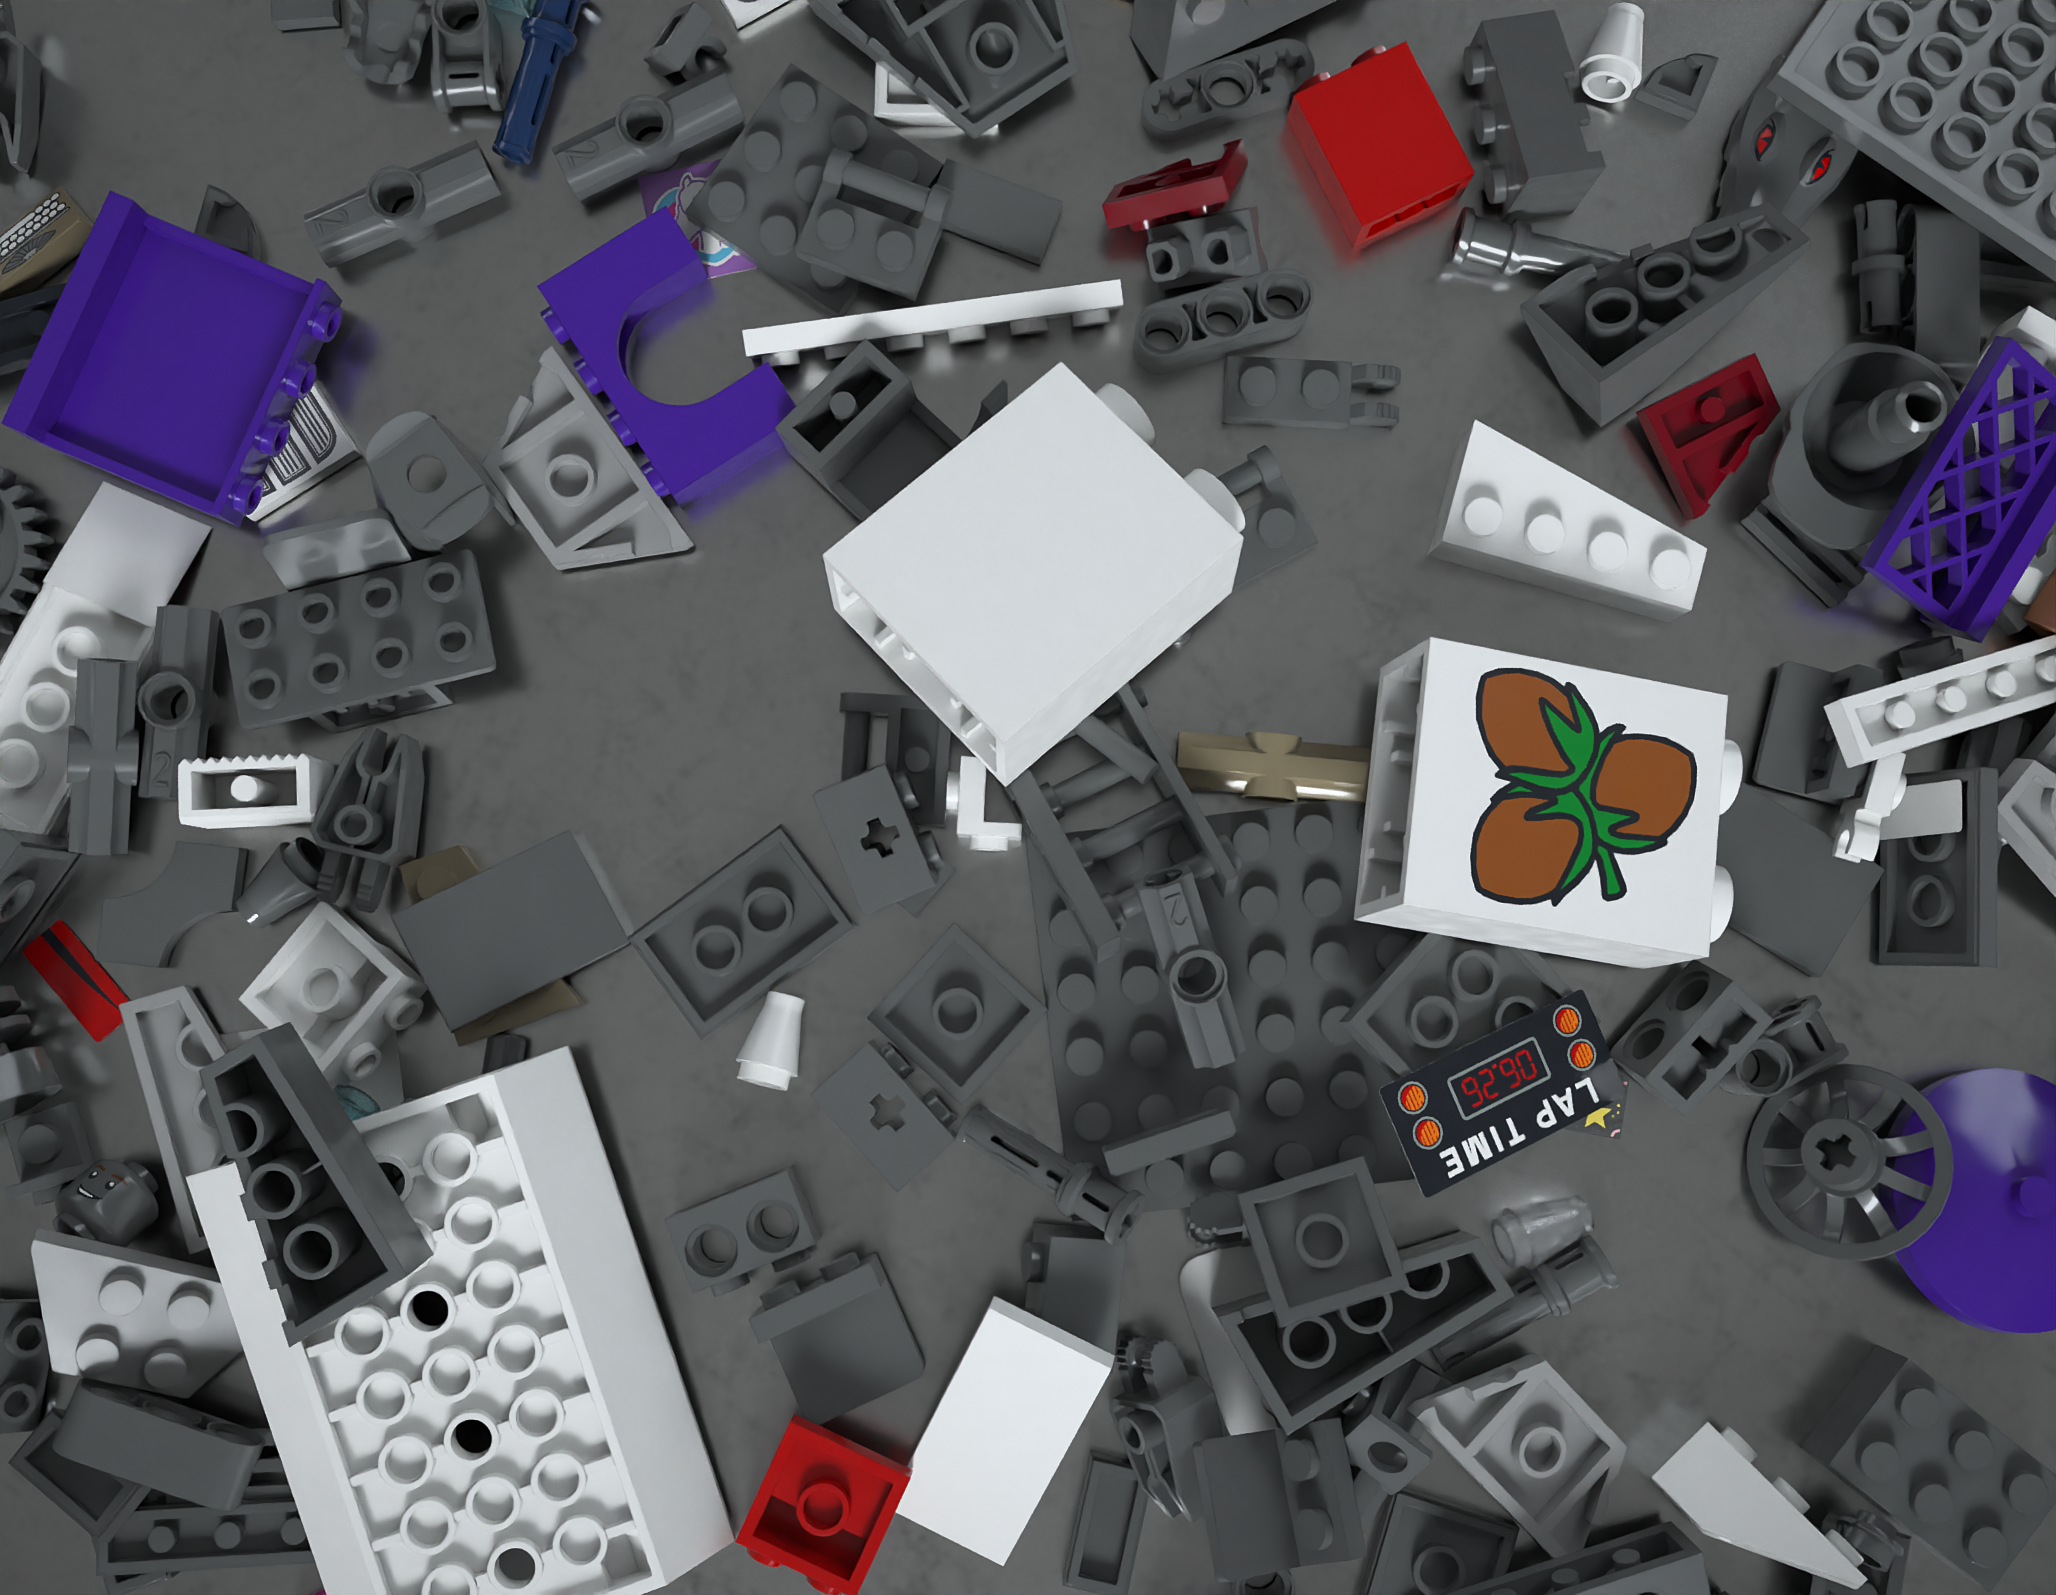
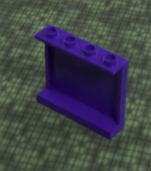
(174, 362)

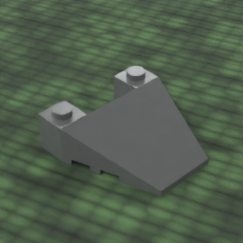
(963, 55)

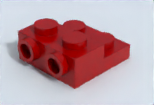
(823, 1507)

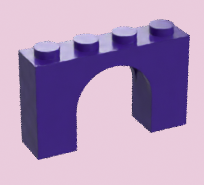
(601, 307)

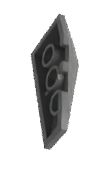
(1636, 321)

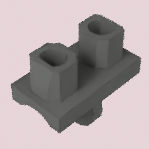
(1206, 249)

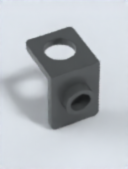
(1367, 1425)

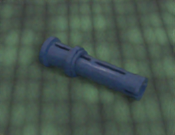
(547, 40)

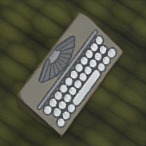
(41, 243)

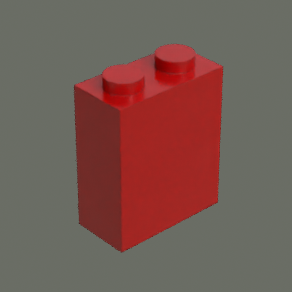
(1378, 142)

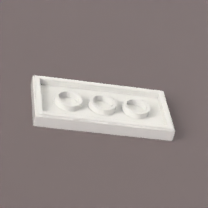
(40, 700)
(1001, 1429)

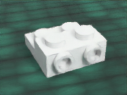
(337, 993)

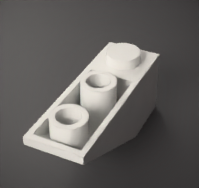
(1735, 1503)

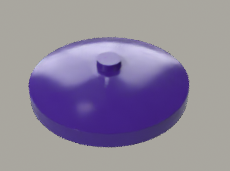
(1996, 1238)

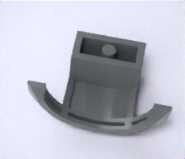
(869, 431)

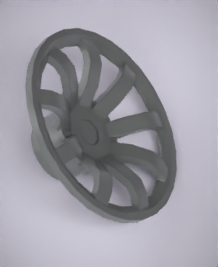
(1848, 1161)

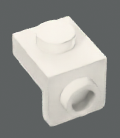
(968, 794)

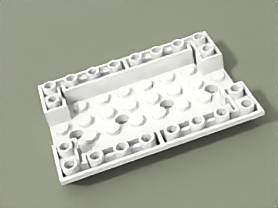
(541, 1343)

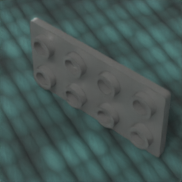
(360, 645)

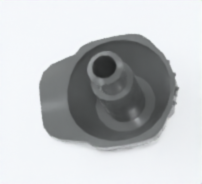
(1858, 441)

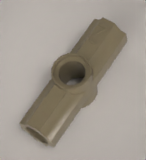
(1273, 767)

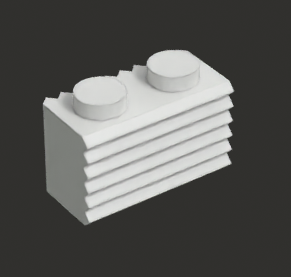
(252, 790)

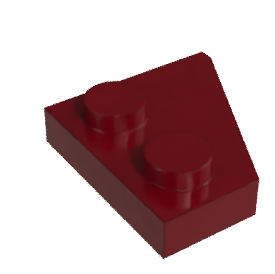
(1175, 189)
(1708, 429)

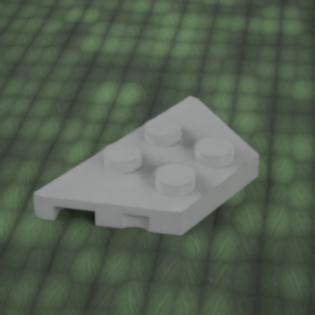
(576, 478)
(131, 1315)
(1529, 1448)

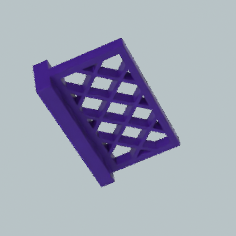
(2013, 512)

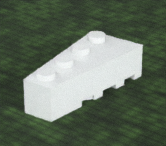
(1555, 531)

